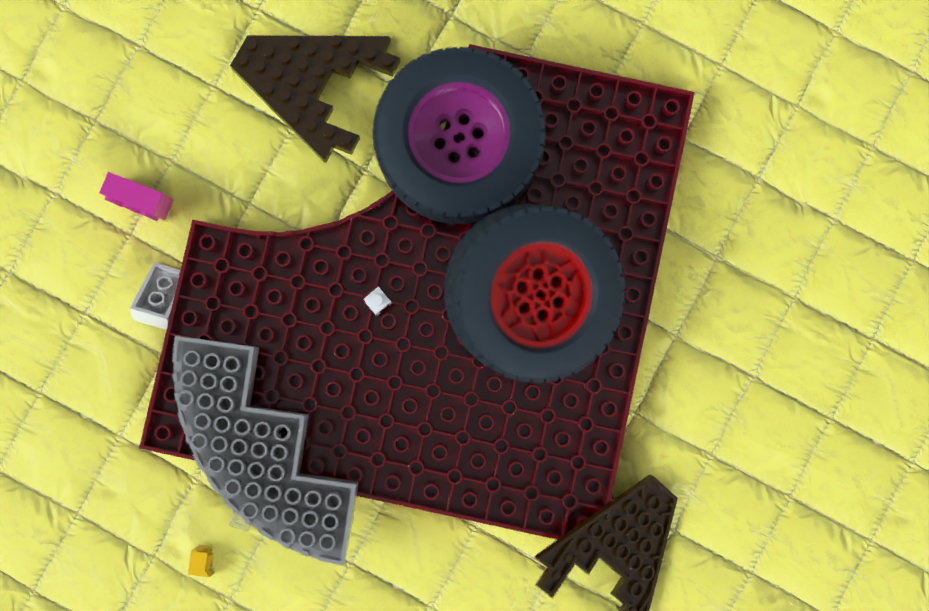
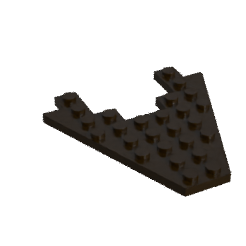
(293, 72)
(625, 536)

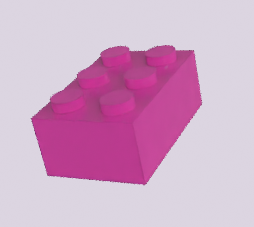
(135, 197)

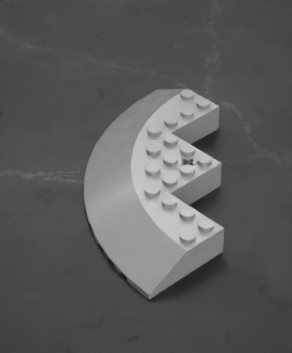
(251, 458)

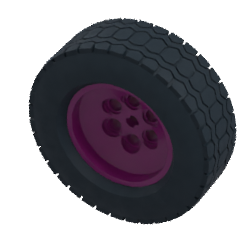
(445, 89)

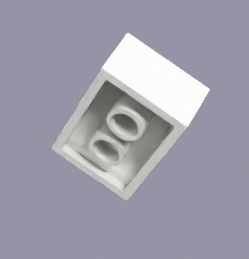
(156, 296)

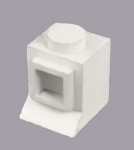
(377, 300)

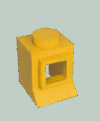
(201, 561)

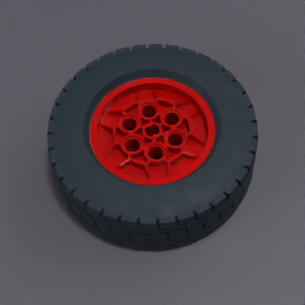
(485, 300)

